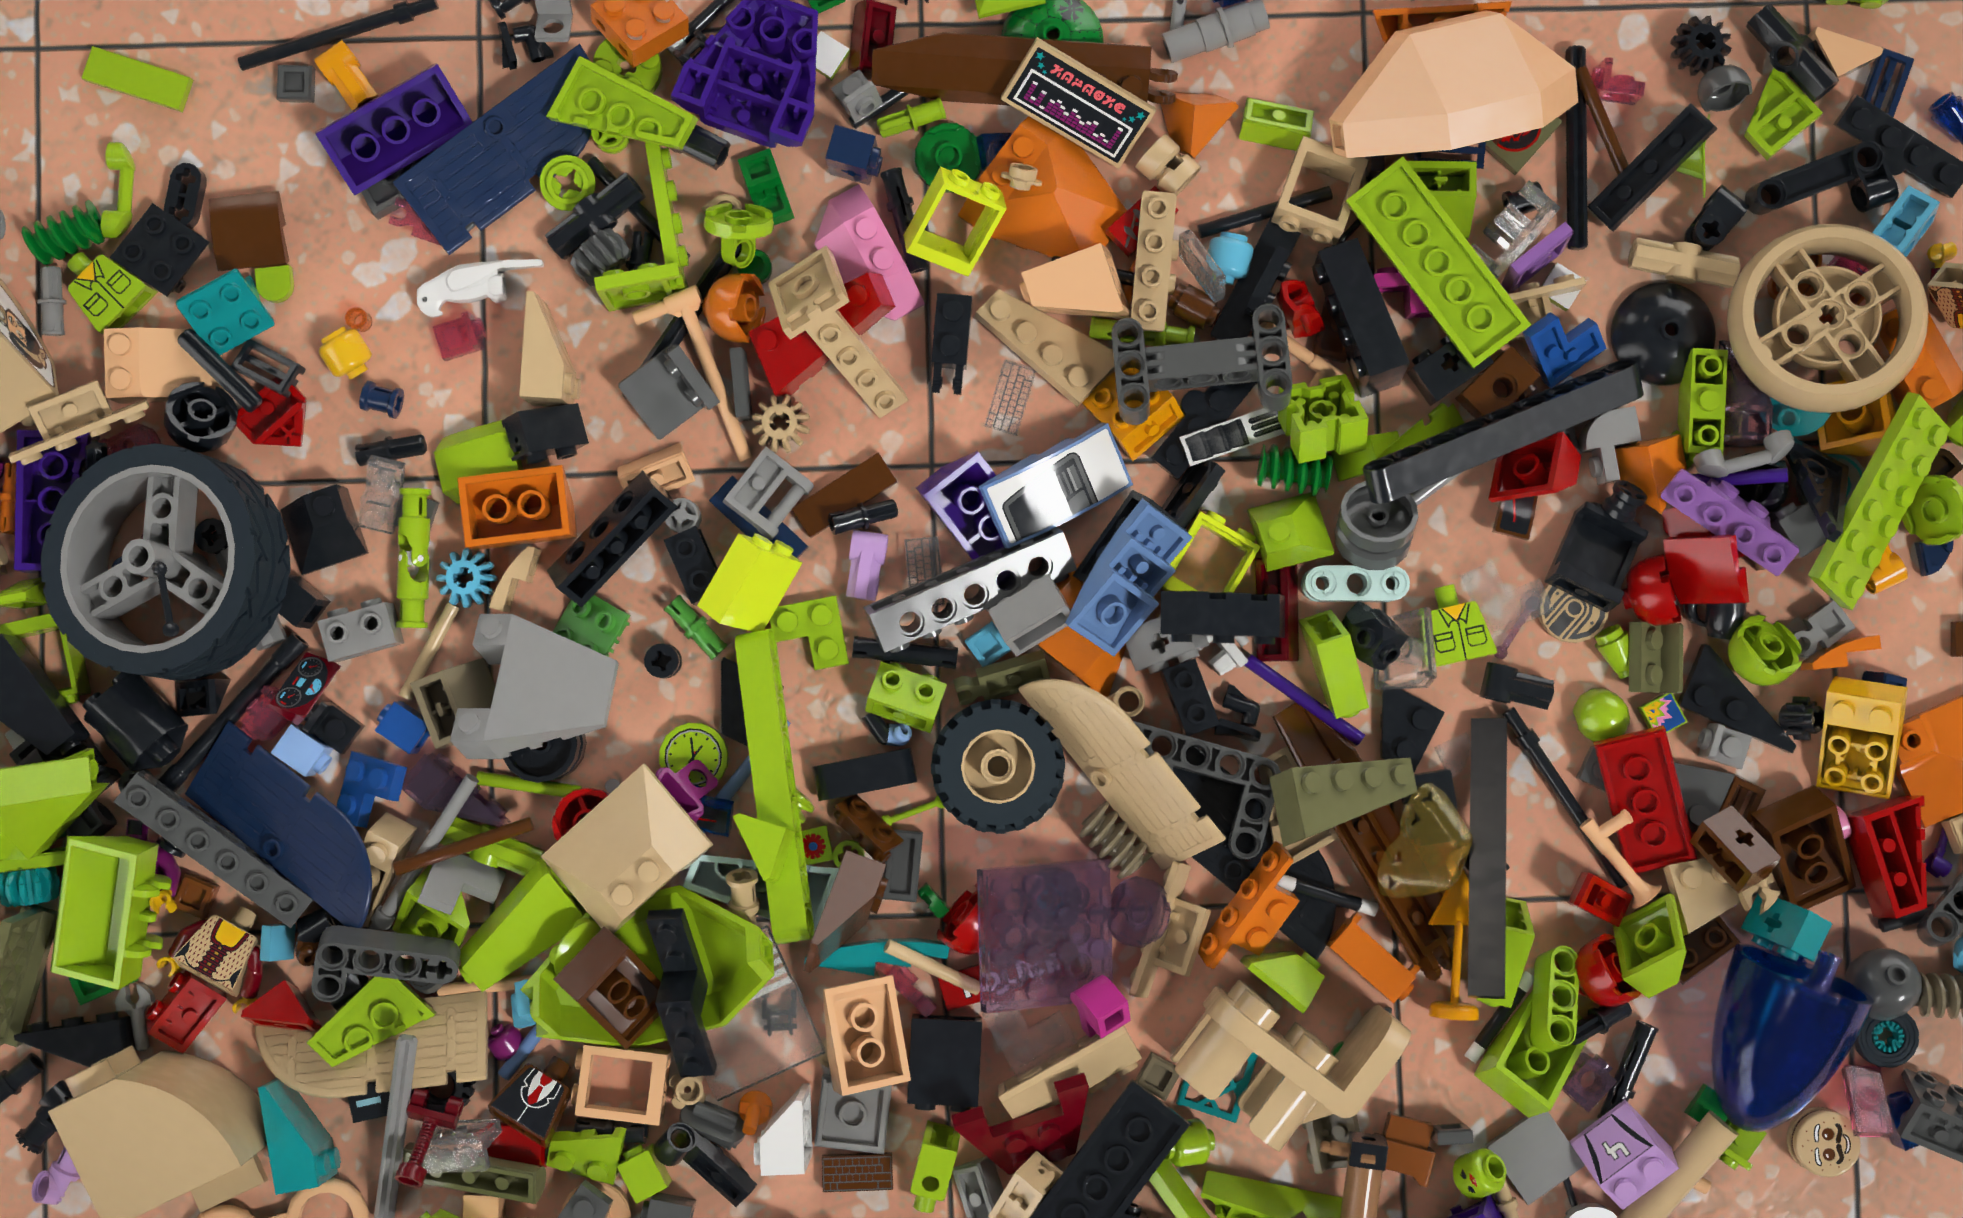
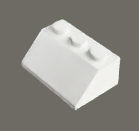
(787, 1139)

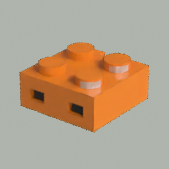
(639, 26)

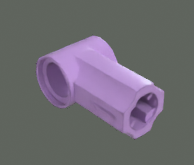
(866, 557)

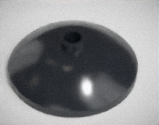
(1641, 334)

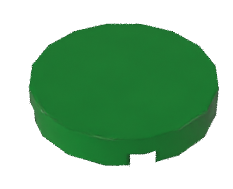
(948, 147)

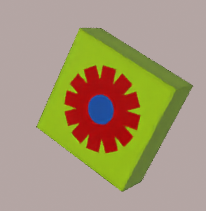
(817, 845)

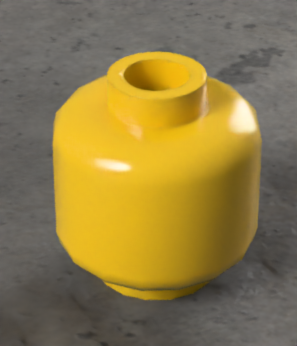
(345, 353)

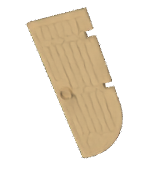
(1115, 761)
(446, 1043)

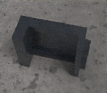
(1595, 556)
(944, 1062)

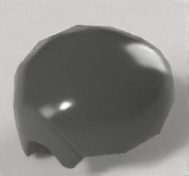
(1723, 88)

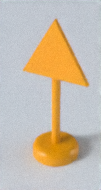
(1454, 910)

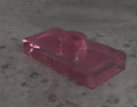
(1867, 1101)

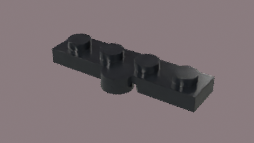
(1902, 146)
(1200, 412)

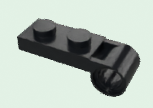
(706, 1160)

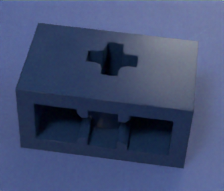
(853, 155)

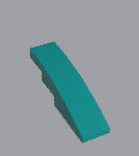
(863, 955)

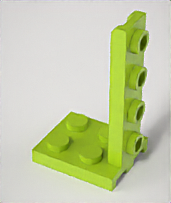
(650, 281)

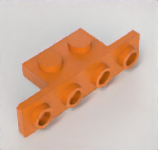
(1254, 911)

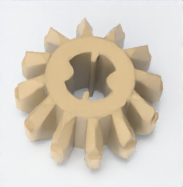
(782, 411)

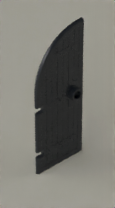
(1311, 919)

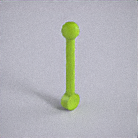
(891, 819)

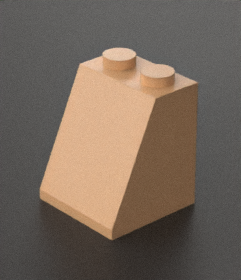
(1077, 285)

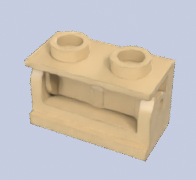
(1026, 1188)

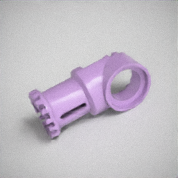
(53, 1183)

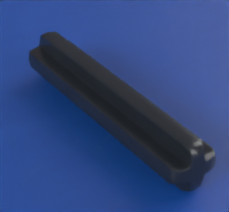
(219, 370)

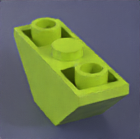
(1703, 400)

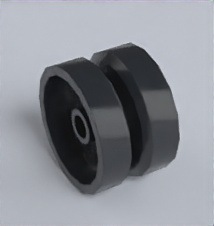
(549, 764)

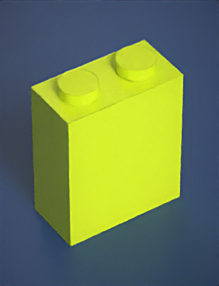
(750, 582)

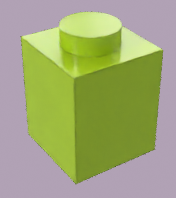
(643, 1172)

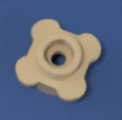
(1022, 176)
(680, 1097)

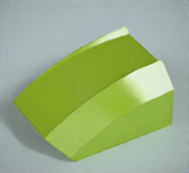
(473, 453)

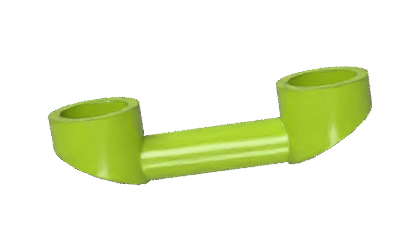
(117, 222)

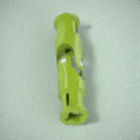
(413, 544)

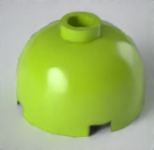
(1764, 651)

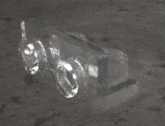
(462, 1148)

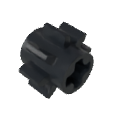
(1801, 718)

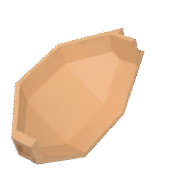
(1453, 89)

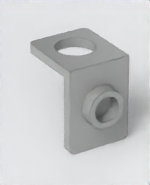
(553, 12)

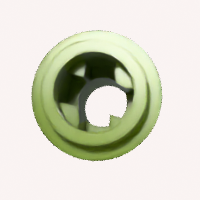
(1614, 647)

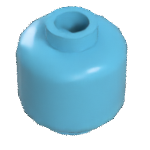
(1231, 255)

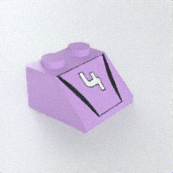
(1624, 1154)

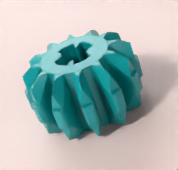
(29, 886)

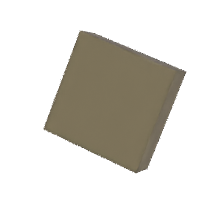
(1157, 1076)

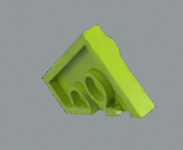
(370, 1016)

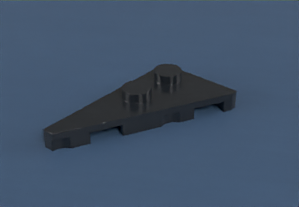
(1823, 485)
(1722, 698)

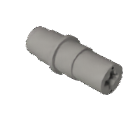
(1216, 30)

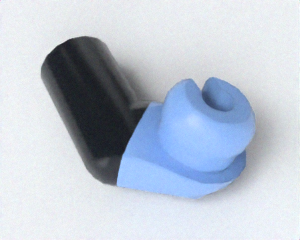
(887, 733)

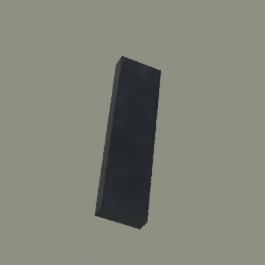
(1652, 167)

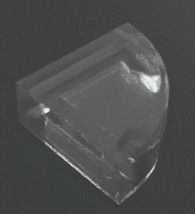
(1454, 753)

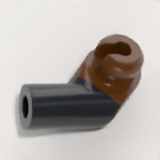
(309, 939)

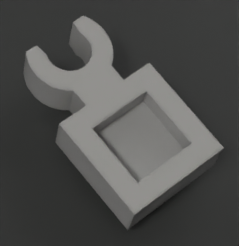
(1824, 626)

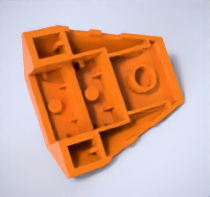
(1064, 212)

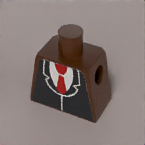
(534, 1101)

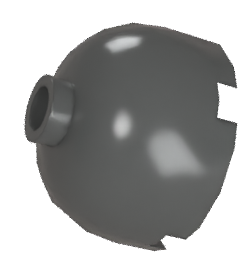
(1888, 979)

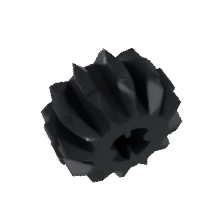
(1710, 36)

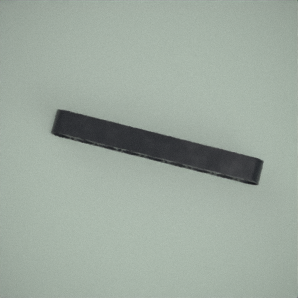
(1502, 431)

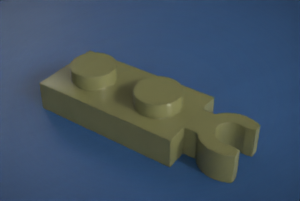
(1002, 678)

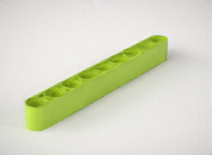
(774, 779)

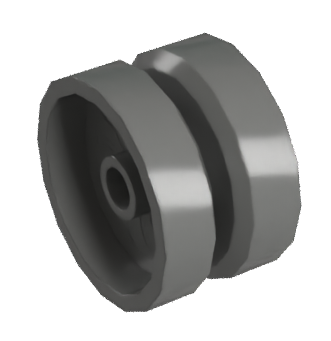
(1373, 533)

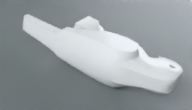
(469, 284)

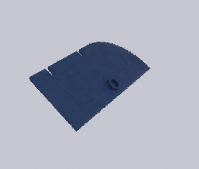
(491, 160)
(297, 836)

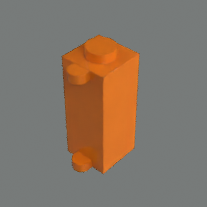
(1372, 960)

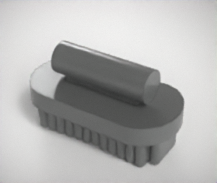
(714, 1123)

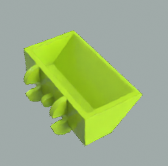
(106, 909)

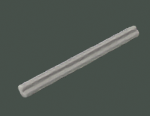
(395, 1125)

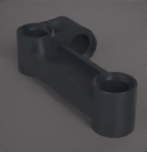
(1868, 185)

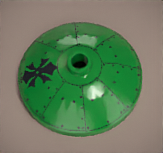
(1069, 18)

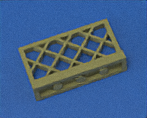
(23, 957)

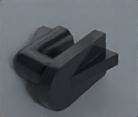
(537, 50)
(1250, 709)

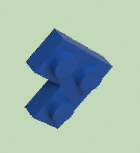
(1561, 353)
(365, 779)

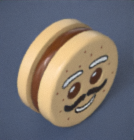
(1823, 1142)

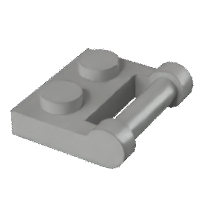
(758, 486)

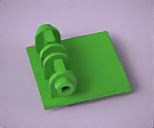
(593, 625)

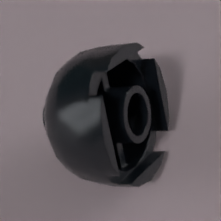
(200, 417)

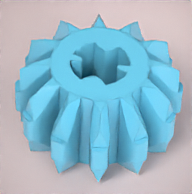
(473, 588)

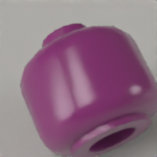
(504, 1041)

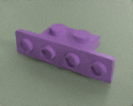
(1725, 513)

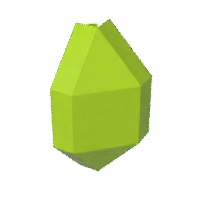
(43, 802)
(731, 950)

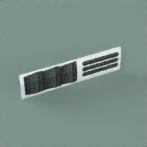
(1231, 435)

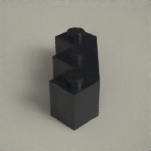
(1222, 616)

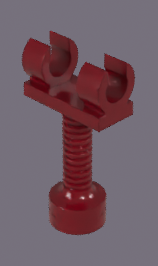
(412, 1172)

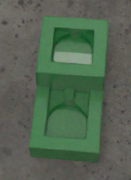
(766, 185)

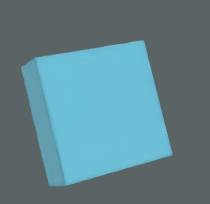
(987, 645)
(277, 942)

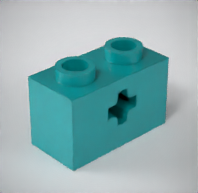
(1788, 927)

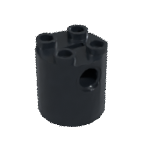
(136, 723)

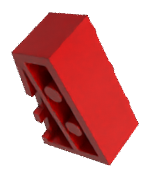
(1889, 855)

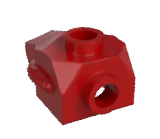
(1299, 309)

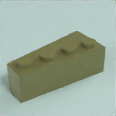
(1330, 794)

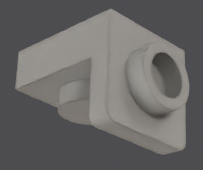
(857, 95)
(1723, 745)

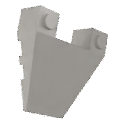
(541, 692)

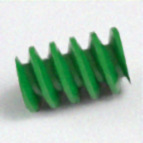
(64, 236)
(1288, 469)

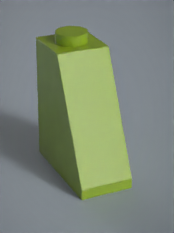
(1334, 663)
(1518, 946)

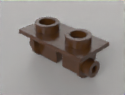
(858, 818)

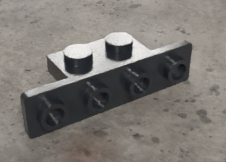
(1267, 266)

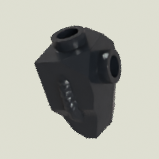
(1374, 635)

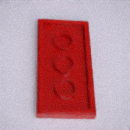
(1644, 781)

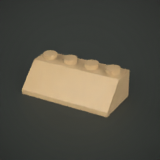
(1092, 1055)

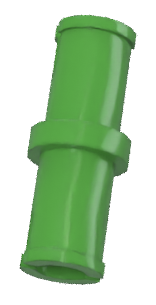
(695, 627)

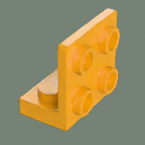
(1134, 438)

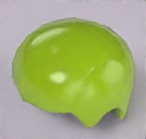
(1601, 714)

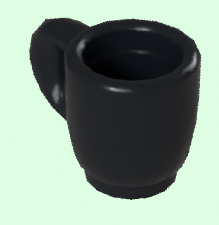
(1720, 619)

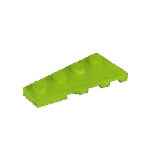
(615, 106)

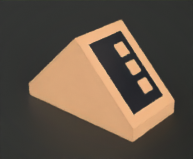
(1841, 52)

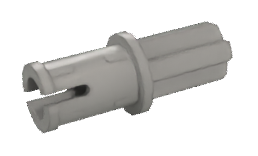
(51, 301)

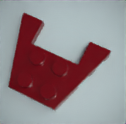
(1049, 1131)

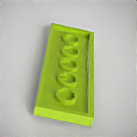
(1437, 262)
(1880, 500)

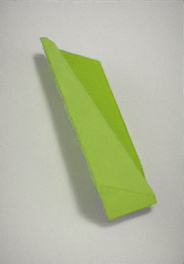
(1253, 1198)

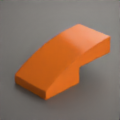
(1836, 654)

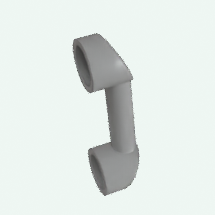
(1712, 463)

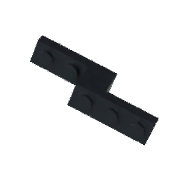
(1180, 507)
(681, 992)

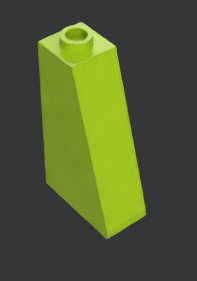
(520, 928)

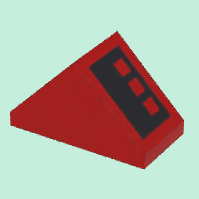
(282, 1008)

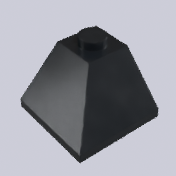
(323, 529)

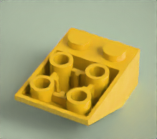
(1861, 736)

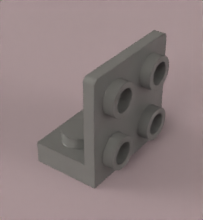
(667, 391)
(1934, 1116)

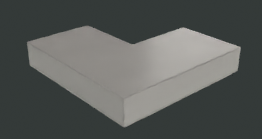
(457, 875)

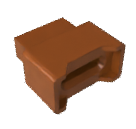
(1409, 1147)

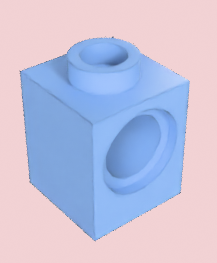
(303, 751)

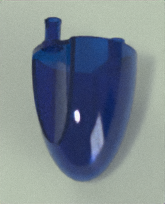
(1780, 1034)

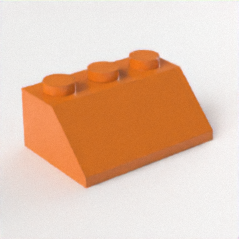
(1934, 373)
(516, 508)

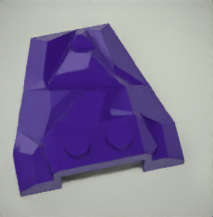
(756, 74)

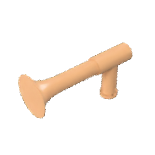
(1315, 362)
(1599, 836)

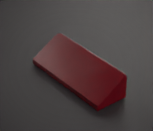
(1282, 582)

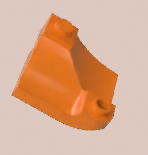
(1934, 760)

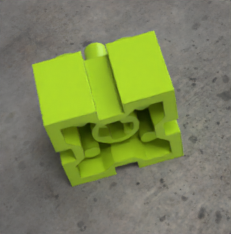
(1324, 419)

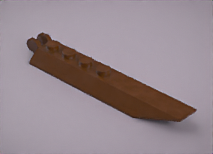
(981, 66)
(1367, 840)

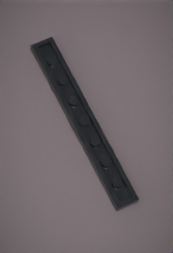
(1487, 859)

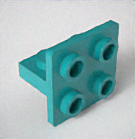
(226, 311)

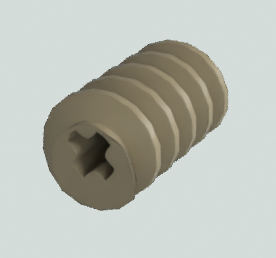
(1114, 841)
(1941, 993)

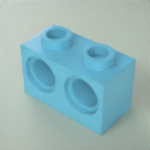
(1908, 220)

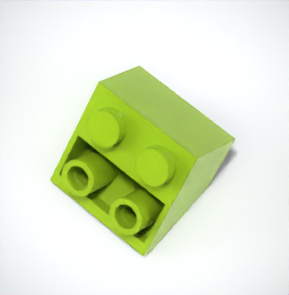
(1453, 187)

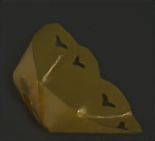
(1427, 849)

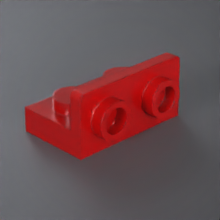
(183, 1010)

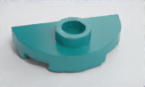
(1796, 420)

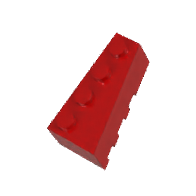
(795, 360)

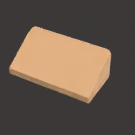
(667, 467)

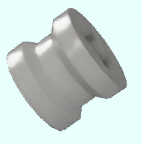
(680, 515)

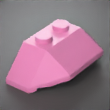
(864, 245)

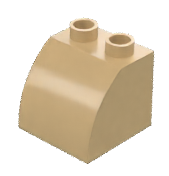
(155, 1128)

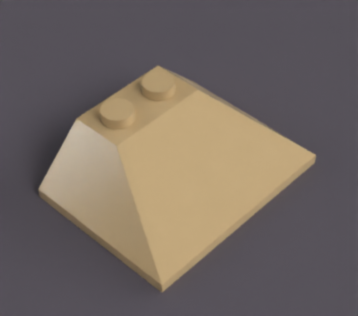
(626, 849)

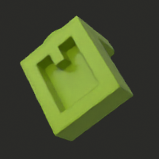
(1741, 1148)

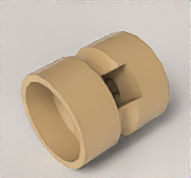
(1166, 154)

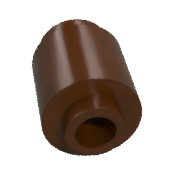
(1194, 306)

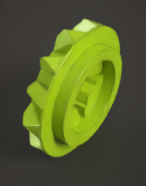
(563, 166)

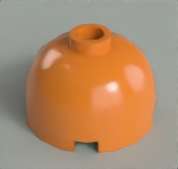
(734, 306)

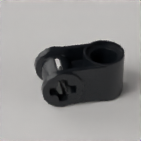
(1717, 218)

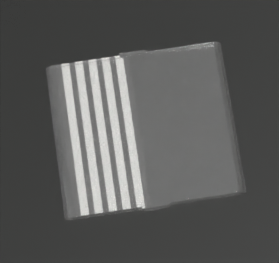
(765, 1035)

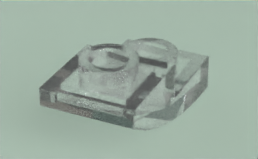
(381, 495)

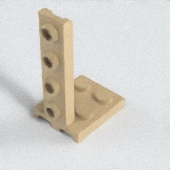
(809, 301)

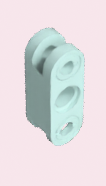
(1336, 587)

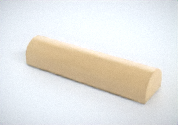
(1694, 1159)

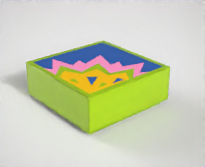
(1663, 711)

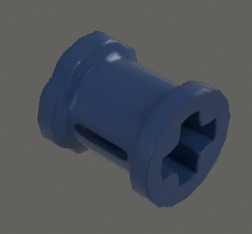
(381, 399)

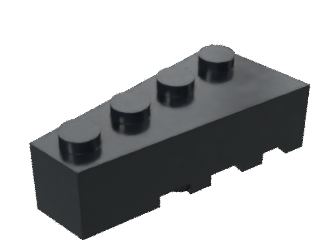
(1361, 317)

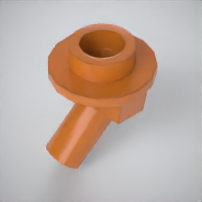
(754, 1109)

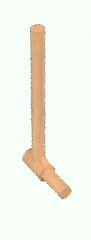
(684, 305)

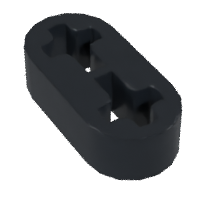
(193, 196)

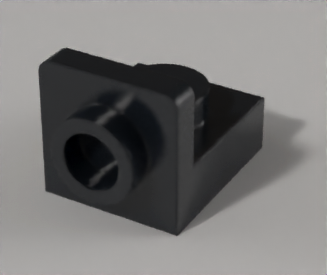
(332, 725)

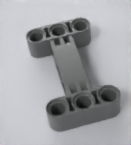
(1202, 364)

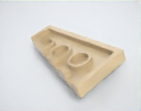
(1053, 349)

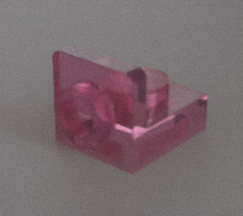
(1620, 89)
(460, 336)

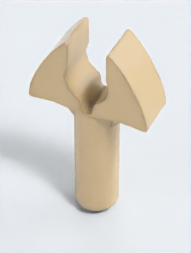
(1768, 896)

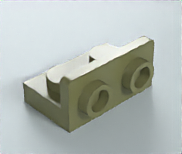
(1655, 658)

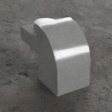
(1602, 436)

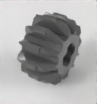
(600, 254)

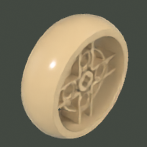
(1864, 371)

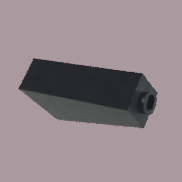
(33, 703)

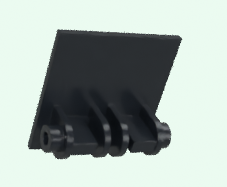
(160, 250)

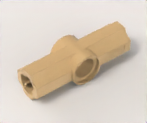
(1683, 262)

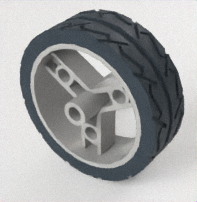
(90, 598)

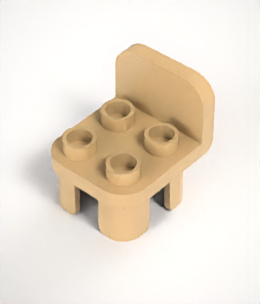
(1299, 1074)

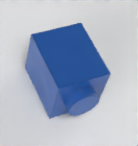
(403, 727)

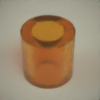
(351, 316)

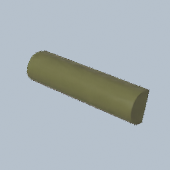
(502, 1180)

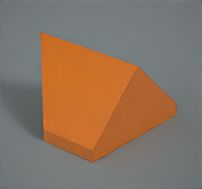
(1196, 119)
(1651, 466)

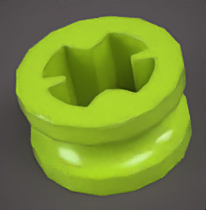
(839, 849)

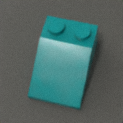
(296, 1140)

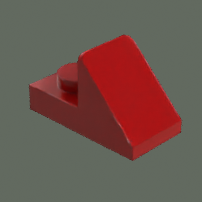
(1600, 898)

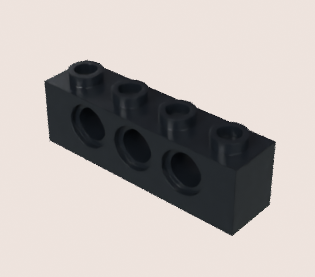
(611, 539)

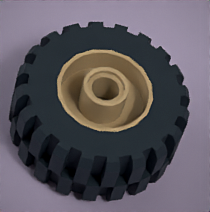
(997, 766)

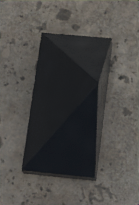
(200, 696)

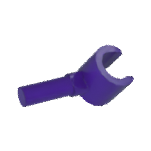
(1935, 862)

